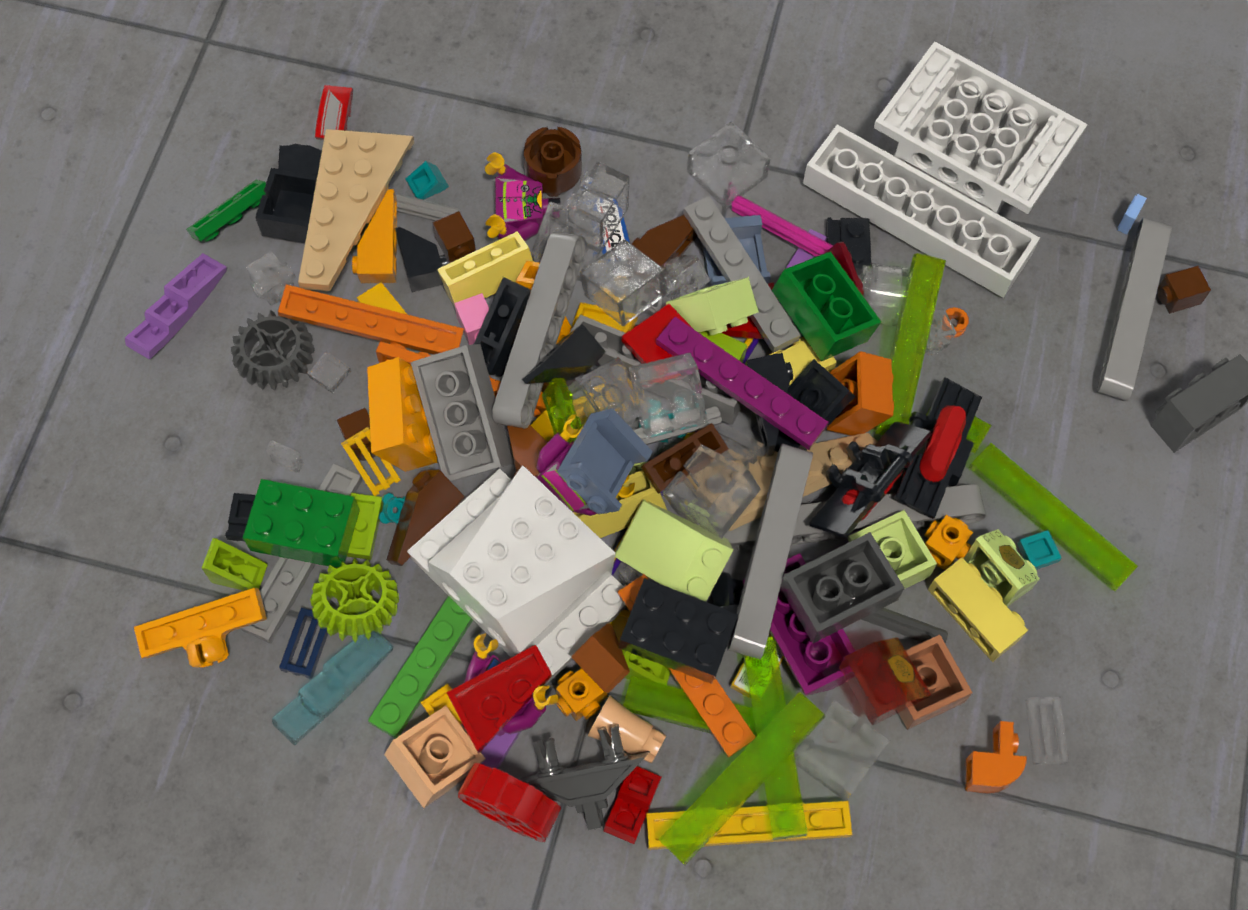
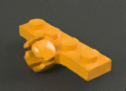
(201, 628)

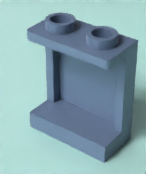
(749, 234)
(603, 460)

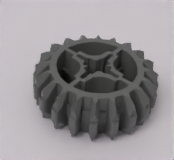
(266, 365)

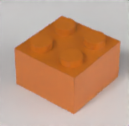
(871, 382)

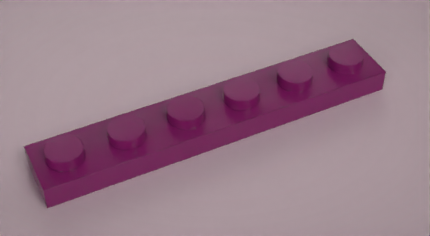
(744, 384)

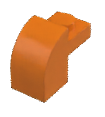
(998, 769)

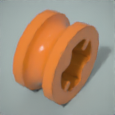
(962, 318)

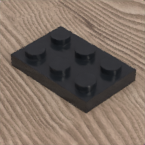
(819, 393)

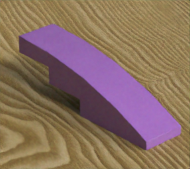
(177, 305)

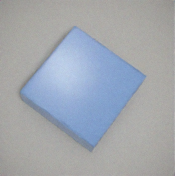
(1131, 213)

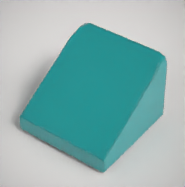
(426, 181)

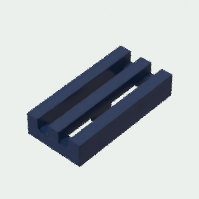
(298, 669)

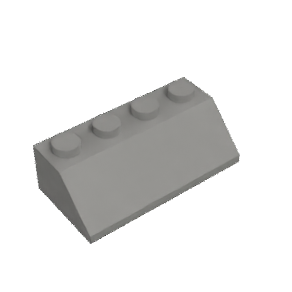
(459, 412)

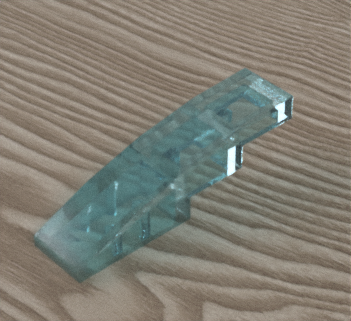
(331, 686)

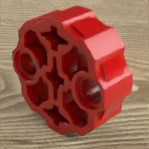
(509, 802)

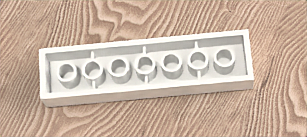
(920, 210)

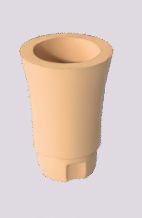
(635, 732)

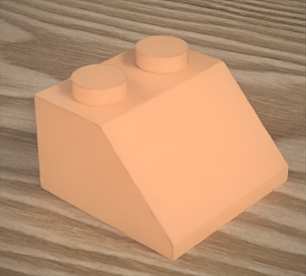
(433, 756)

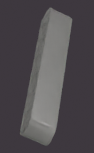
(1134, 309)
(539, 328)
(770, 552)

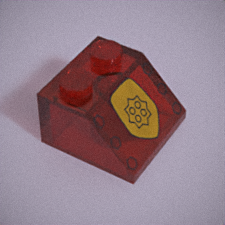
(883, 679)

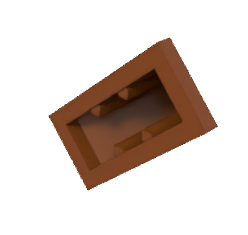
(602, 658)

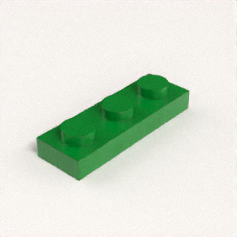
(227, 212)

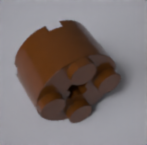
(553, 159)

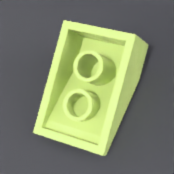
(674, 551)

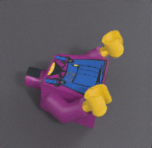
(532, 710)

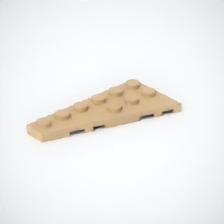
(347, 192)
(824, 455)

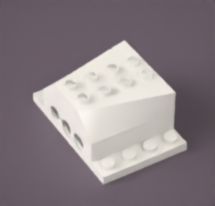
(978, 131)
(523, 568)

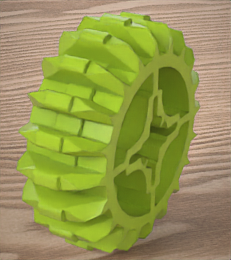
(357, 610)

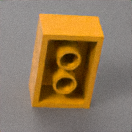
(397, 417)

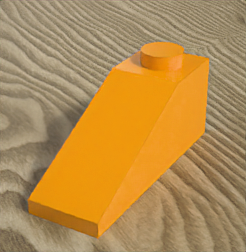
(378, 246)

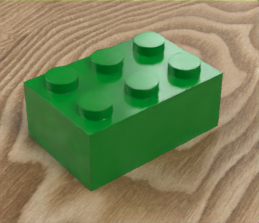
(826, 306)
(301, 523)

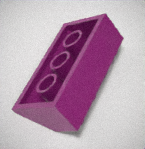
(811, 663)

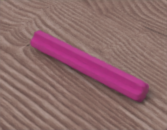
(781, 227)

